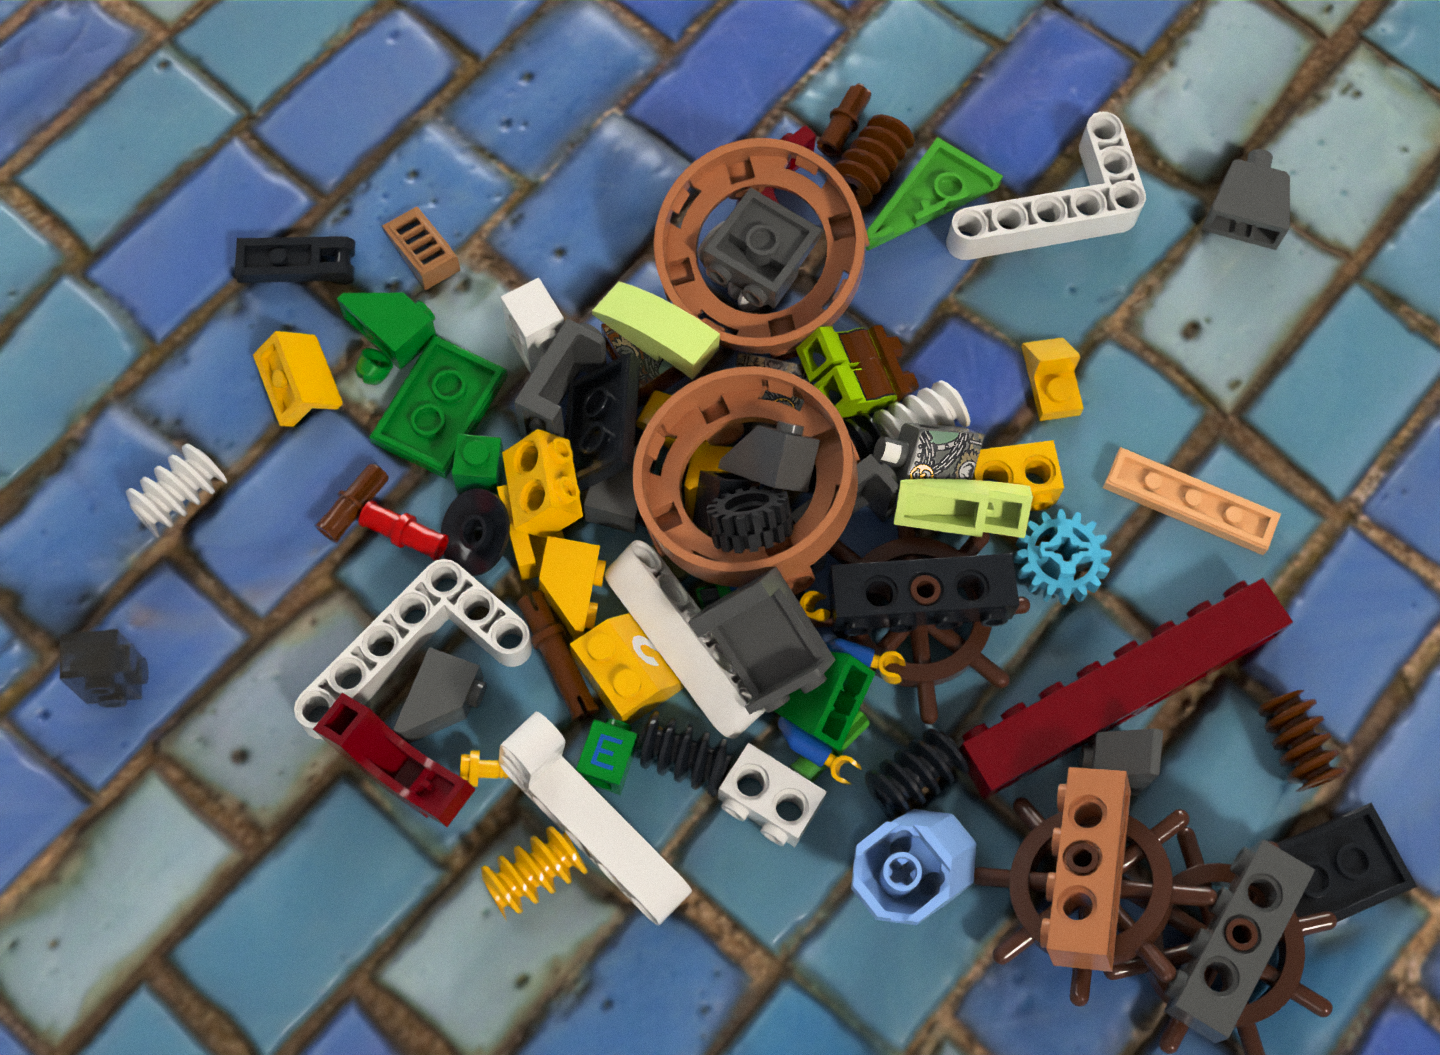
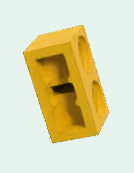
(1012, 464)
(542, 484)

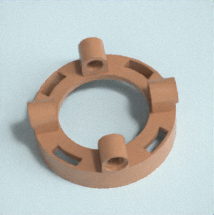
(730, 173)
(714, 412)

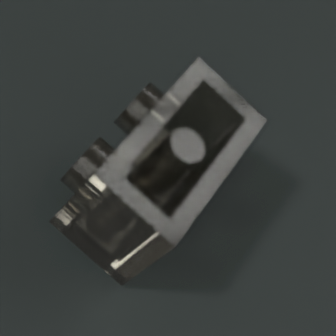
(102, 667)

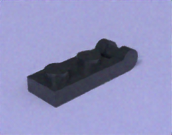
(294, 259)

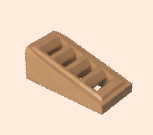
(436, 269)

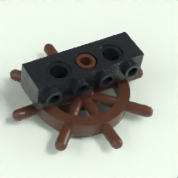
(921, 587)

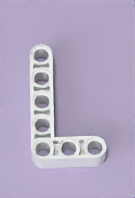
(1060, 207)
(411, 637)
(536, 766)

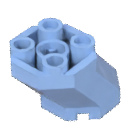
(913, 866)

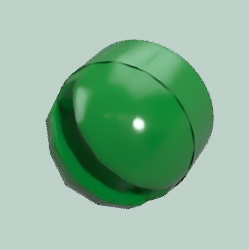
(373, 366)

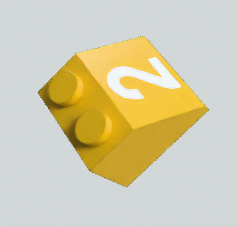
(624, 668)

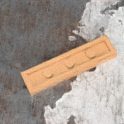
(1192, 501)

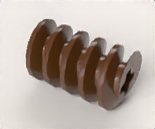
(874, 156)
(1301, 740)

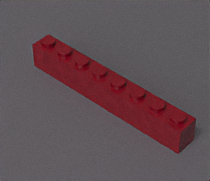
(1123, 687)

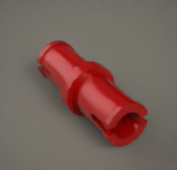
(403, 530)

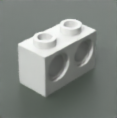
(531, 321)
(779, 786)

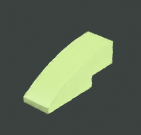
(658, 328)
(964, 506)

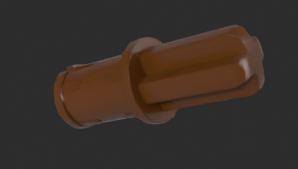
(844, 120)
(351, 502)

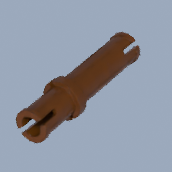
(549, 639)

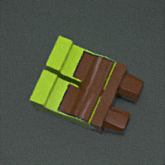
(859, 367)

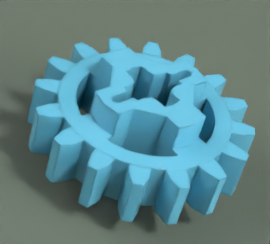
(1075, 544)

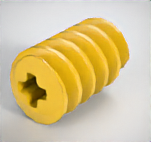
(532, 870)

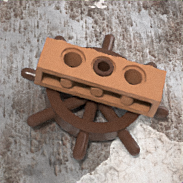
(1091, 858)

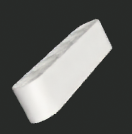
(663, 613)

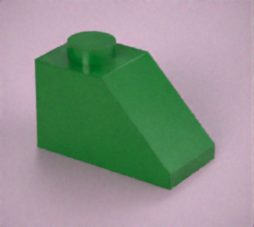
(390, 323)

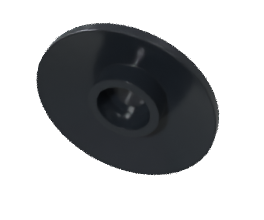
(476, 530)

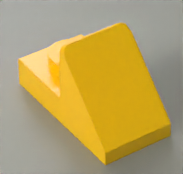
(1053, 378)

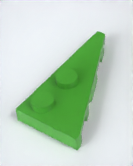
(935, 186)

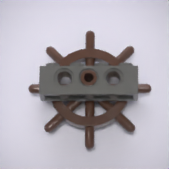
(1237, 945)

